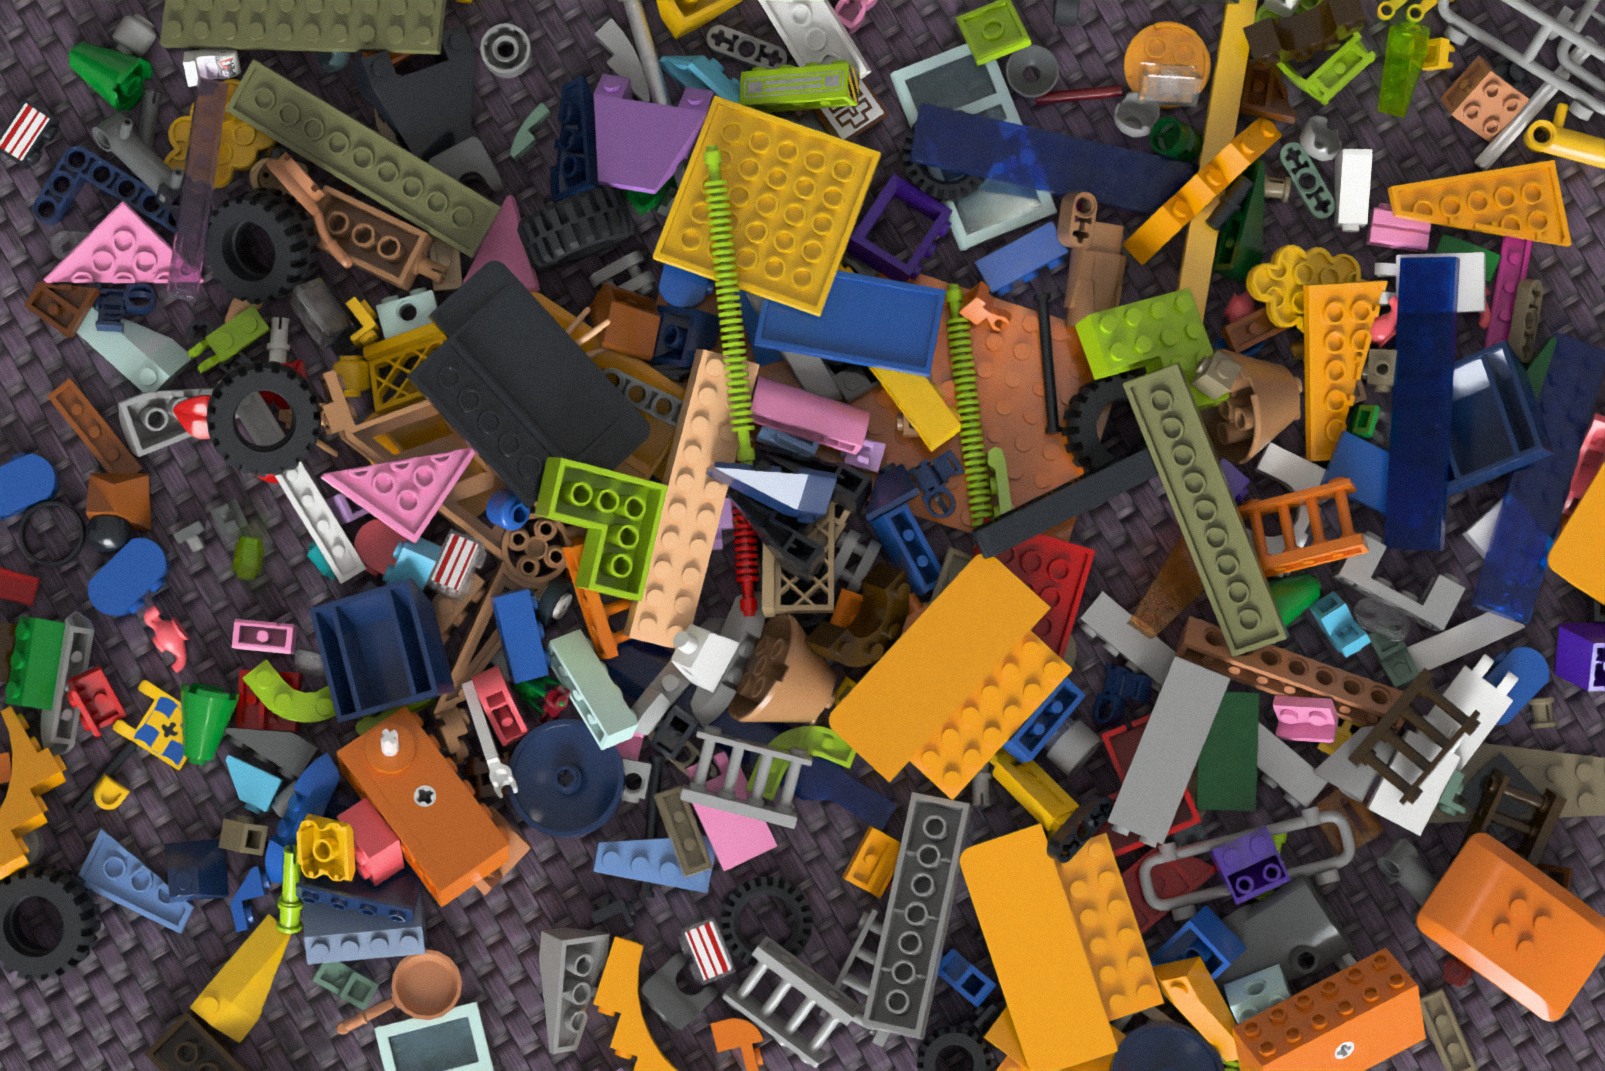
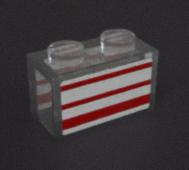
(457, 565)
(707, 951)

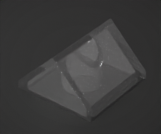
(1169, 84)
(319, 312)

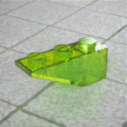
(1402, 66)

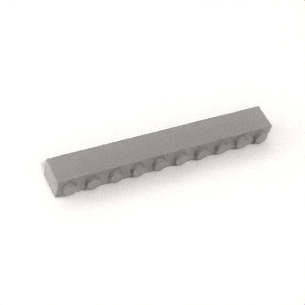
(1154, 658)

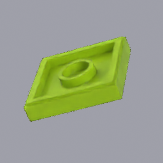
(993, 31)

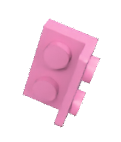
(1305, 719)

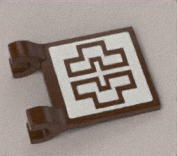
(849, 120)

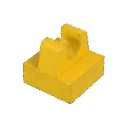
(1437, 54)

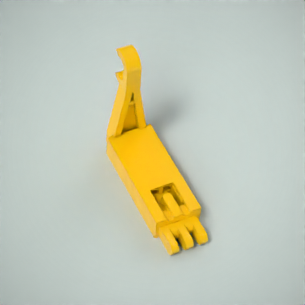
(1034, 790)

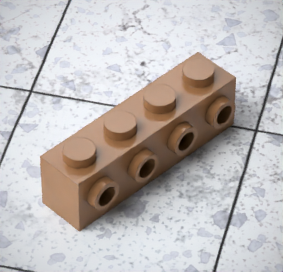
(453, 612)

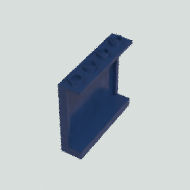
(392, 898)

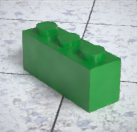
(35, 663)

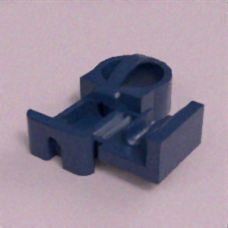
(115, 300)
(933, 477)
(1118, 685)

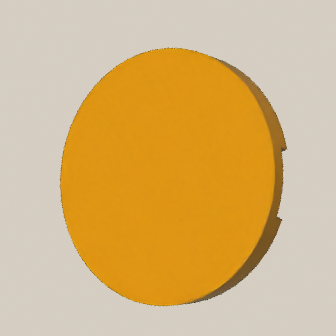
(1166, 44)

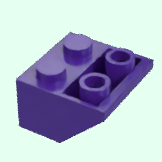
(1581, 654)
(1250, 865)

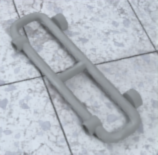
(1583, 103)
(1183, 906)

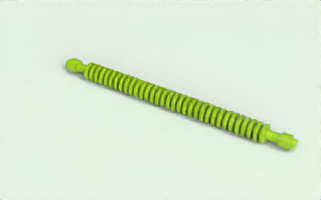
(713, 158)
(954, 297)

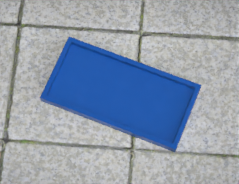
(861, 324)

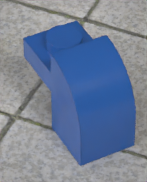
(965, 978)

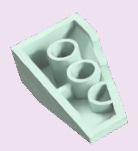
(138, 353)

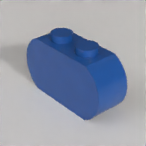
(683, 287)
(25, 483)
(129, 578)
(1531, 673)

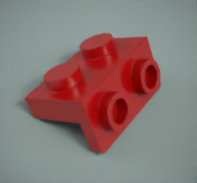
(95, 699)

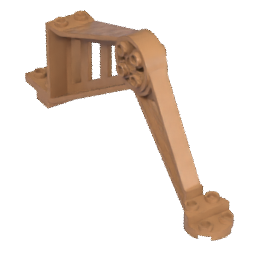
(338, 417)

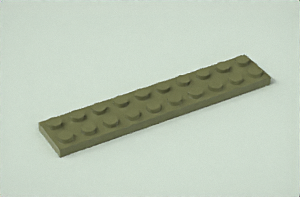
(305, 25)
(363, 158)
(1205, 509)

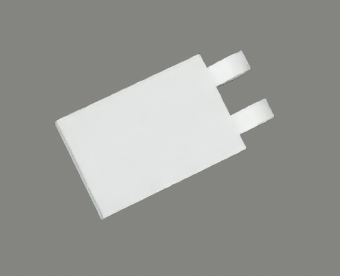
(1471, 279)
(1471, 693)
(499, 773)
(1386, 796)

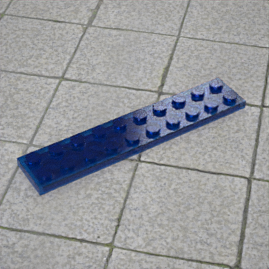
(1045, 160)
(1422, 403)
(1539, 490)

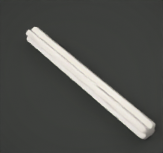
(1527, 113)

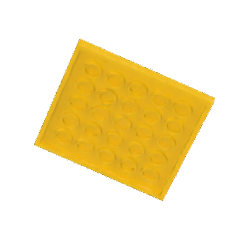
(788, 199)

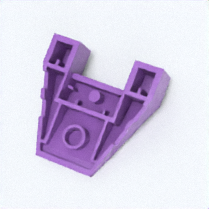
(644, 140)

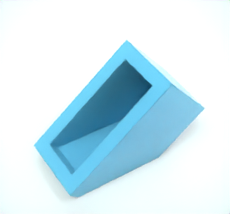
(254, 784)

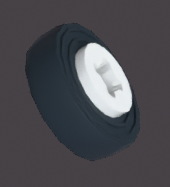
(554, 601)

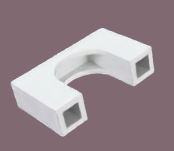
(1295, 475)

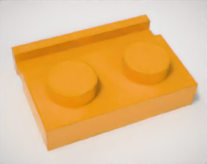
(873, 862)

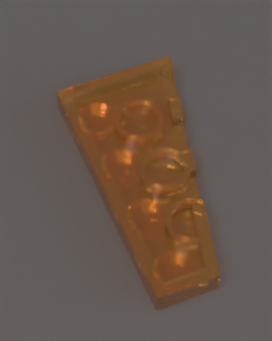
(1169, 592)

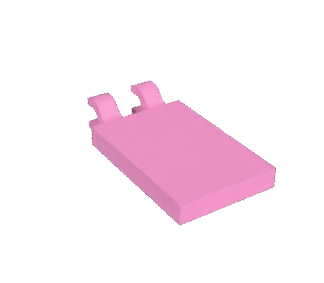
(730, 834)

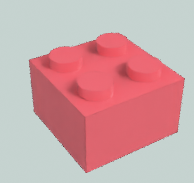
(375, 844)

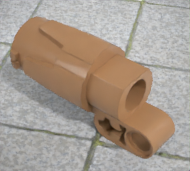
(1095, 258)

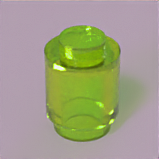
(248, 558)

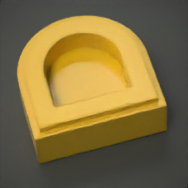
(109, 793)

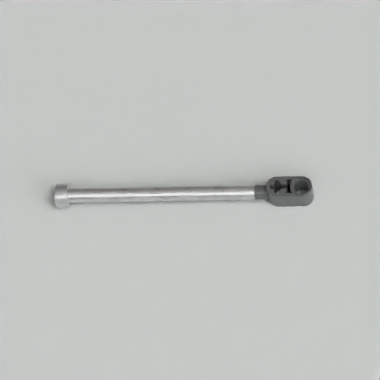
(650, 64)

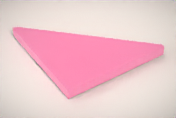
(506, 246)
(117, 251)
(403, 491)

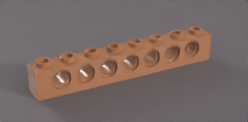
(1287, 674)

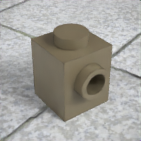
(1380, 369)
(1215, 374)
(243, 835)

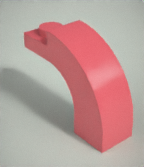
(1590, 459)

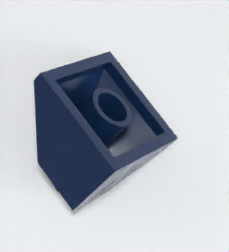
(682, 333)
(890, 491)
(196, 870)

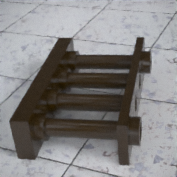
(1385, 732)
(1535, 832)

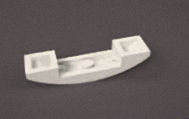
(1461, 640)

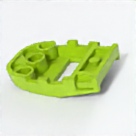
(1335, 71)

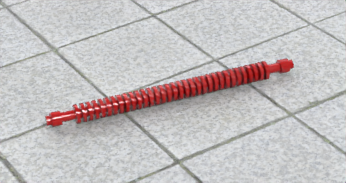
(748, 603)

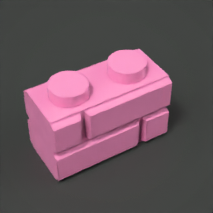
(1396, 232)
(264, 636)

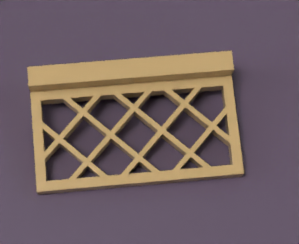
(773, 577)

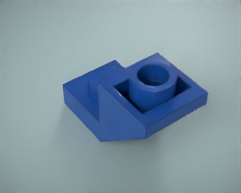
(253, 886)

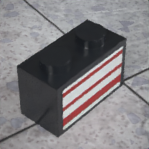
(28, 134)

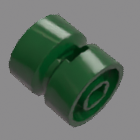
(1176, 139)

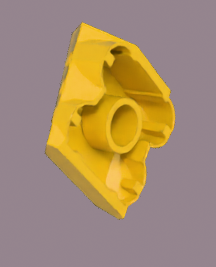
(326, 848)

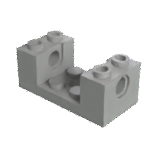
(1434, 604)

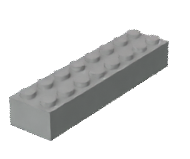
(917, 916)

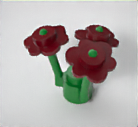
(555, 699)

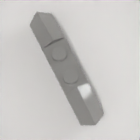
(744, 630)
(665, 690)
(61, 723)

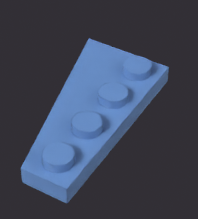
(649, 862)
(129, 882)

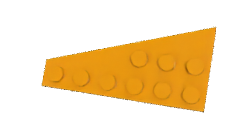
(1504, 202)
(1335, 351)

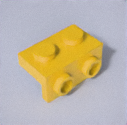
(364, 313)

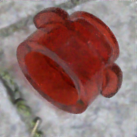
(1450, 976)

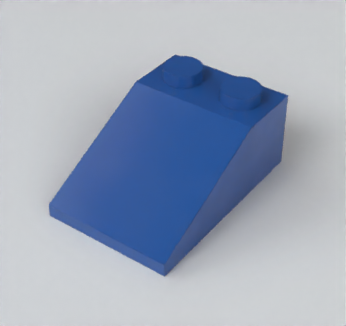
(1203, 937)

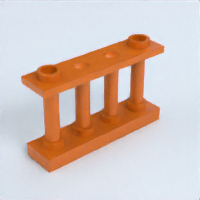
(1321, 549)
(594, 611)

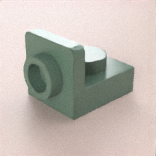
(1453, 789)

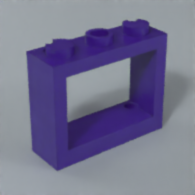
(880, 259)

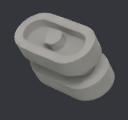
(640, 282)
(847, 544)

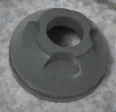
(1036, 57)

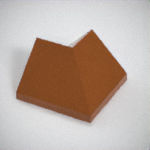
(121, 496)

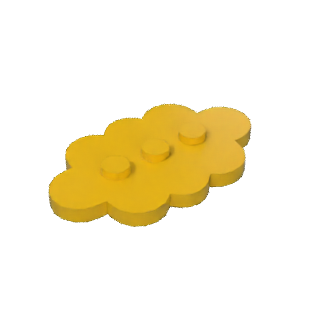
(237, 146)
(1283, 279)

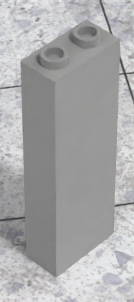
(1168, 752)

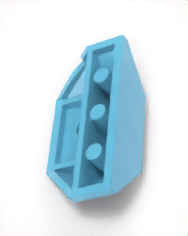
(701, 74)

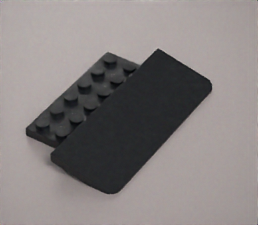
(522, 385)

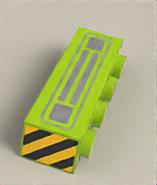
(800, 87)

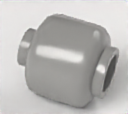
(134, 35)

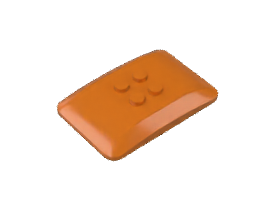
(1514, 926)

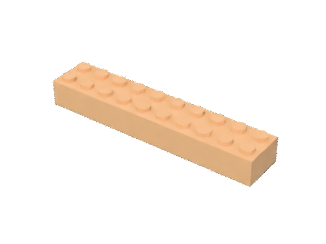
(690, 505)

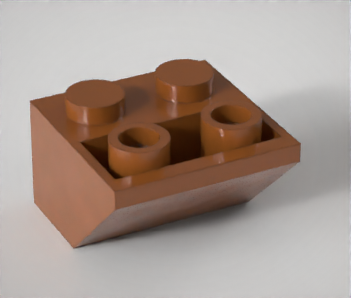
(632, 320)

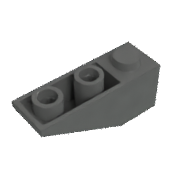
(285, 749)

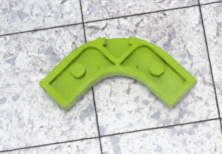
(286, 701)
(816, 740)

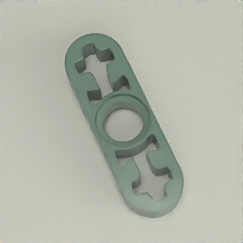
(1323, 196)

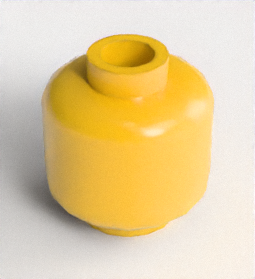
(355, 374)

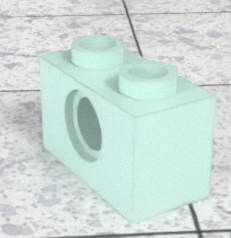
(391, 311)
(1257, 992)

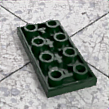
(1229, 756)

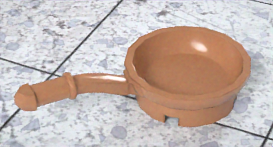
(308, 194)
(421, 986)

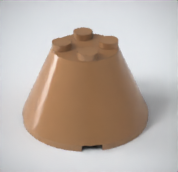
(1259, 408)
(783, 678)

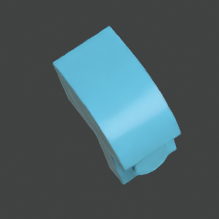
(1339, 624)

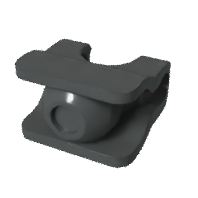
(467, 162)
(668, 1001)

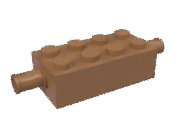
(377, 240)

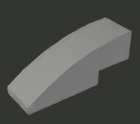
(624, 58)

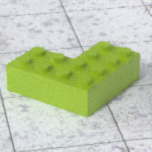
(1148, 336)
(620, 522)

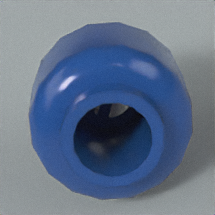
(506, 510)

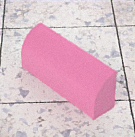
(809, 415)

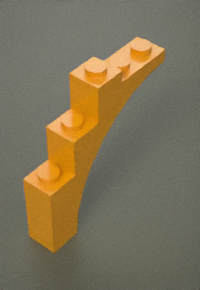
(1202, 189)
(32, 775)
(620, 994)

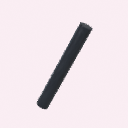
(110, 769)

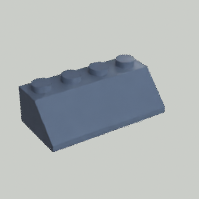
(349, 935)

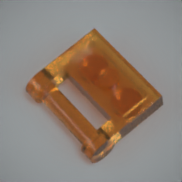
(1332, 831)

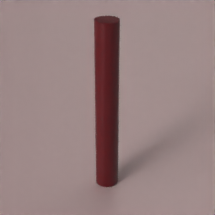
(1080, 94)

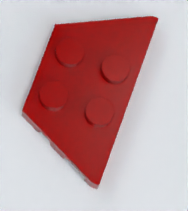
(1168, 881)

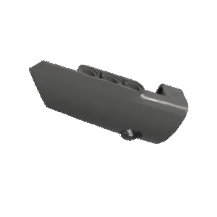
(1283, 932)

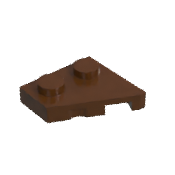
(1265, 94)
(62, 305)

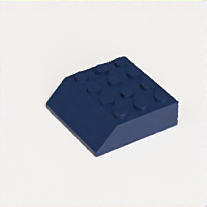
(1493, 419)
(381, 650)

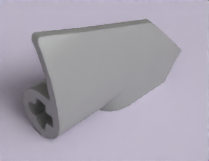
(1342, 773)

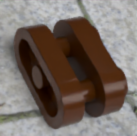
(478, 768)

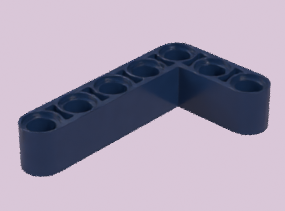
(89, 172)

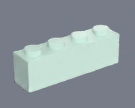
(592, 689)

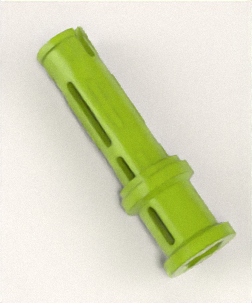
(288, 902)

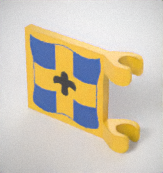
(160, 728)

